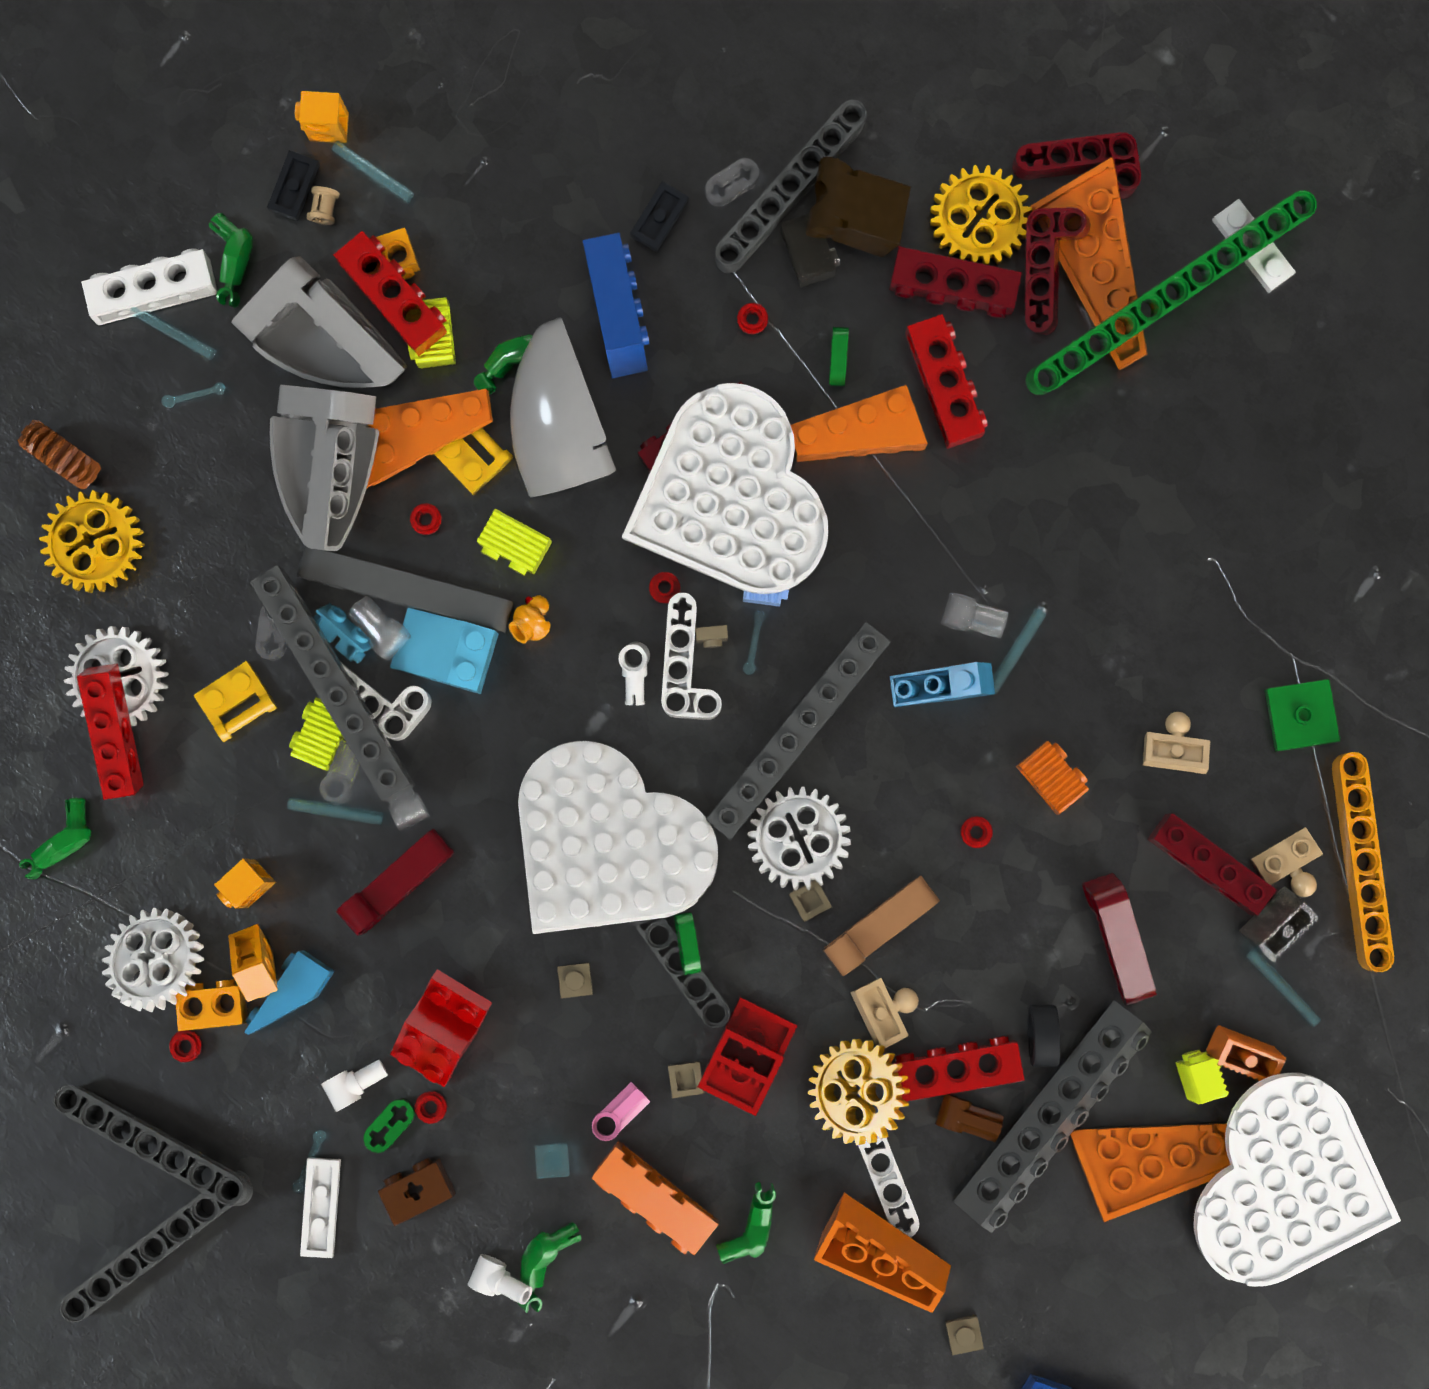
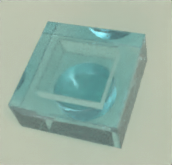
(552, 1160)

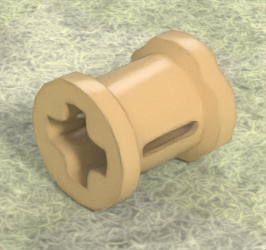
(323, 205)

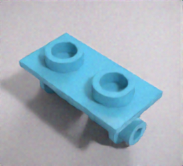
(334, 623)

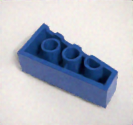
(615, 304)

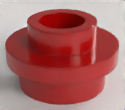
(752, 309)
(418, 512)
(656, 594)
(983, 824)
(176, 1050)
(423, 1114)

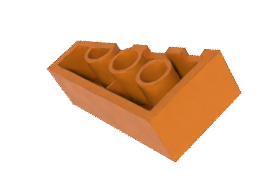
(870, 426)
(655, 1199)

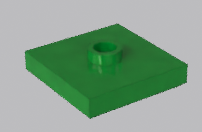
(1302, 715)

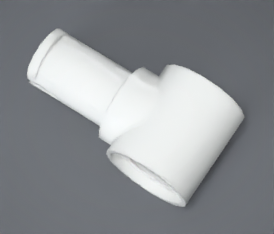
(634, 674)
(348, 1086)
(491, 1278)

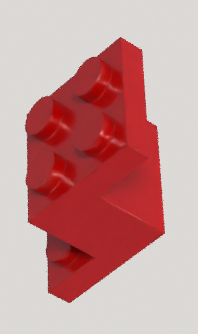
(440, 1028)
(747, 1056)

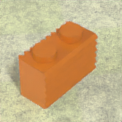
(1053, 777)
(1245, 1054)

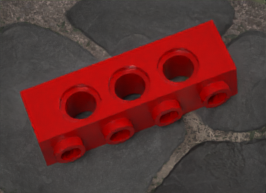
(354, 259)
(953, 429)
(110, 731)
(1006, 1069)

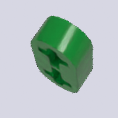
(838, 357)
(687, 943)
(384, 1120)

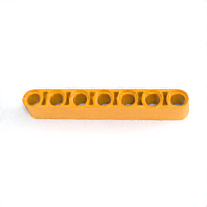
(1373, 874)

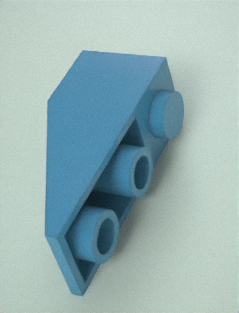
(942, 684)
(299, 984)

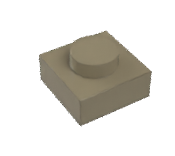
(711, 636)
(810, 902)
(575, 980)
(685, 1079)
(964, 1334)

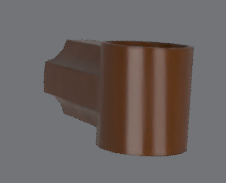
(962, 1116)

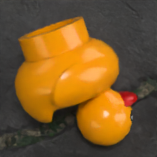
(529, 620)

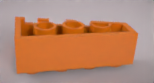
(881, 1255)

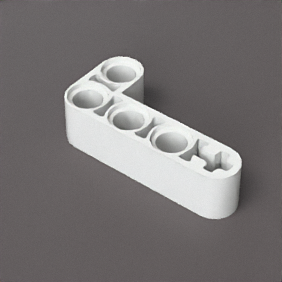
(684, 656)
(398, 708)

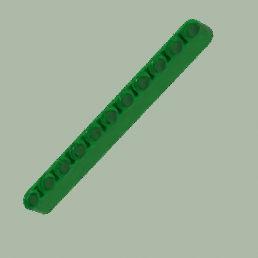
(1185, 288)

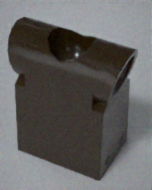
(857, 208)

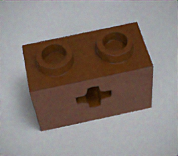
(435, 1190)

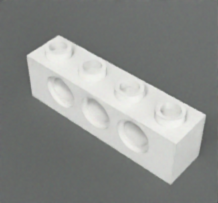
(197, 284)

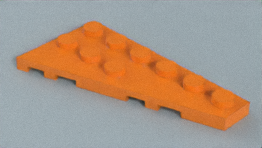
(1102, 260)
(423, 428)
(1147, 1163)

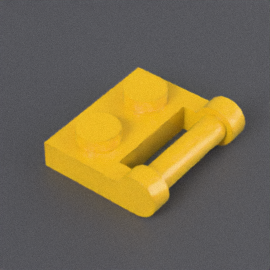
(469, 466)
(229, 693)

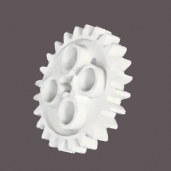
(107, 651)
(773, 850)
(152, 960)

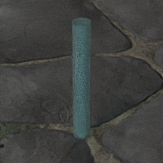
(372, 172)
(174, 333)
(1017, 649)
(335, 811)
(1283, 987)

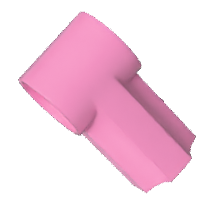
(621, 1110)

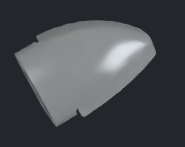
(317, 331)
(554, 417)
(322, 460)

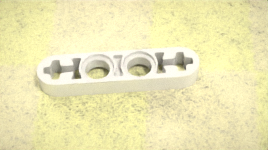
(890, 1176)

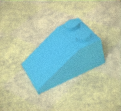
(446, 650)

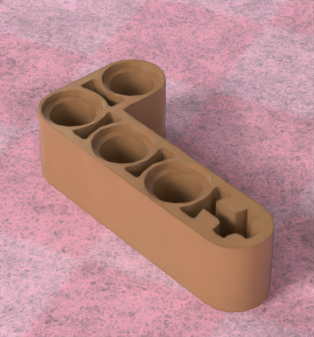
(880, 925)

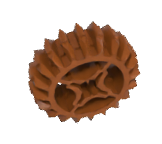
(59, 454)

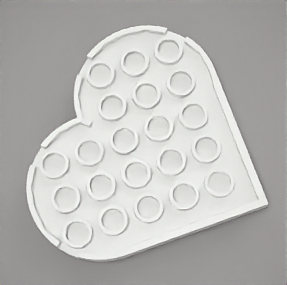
(728, 496)
(605, 846)
(1293, 1186)

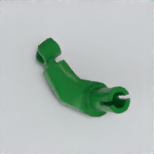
(235, 257)
(501, 362)
(62, 844)
(756, 1231)
(539, 1255)

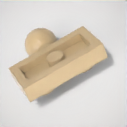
(1175, 750)
(1288, 858)
(881, 1012)

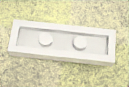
(1268, 264)
(320, 1207)

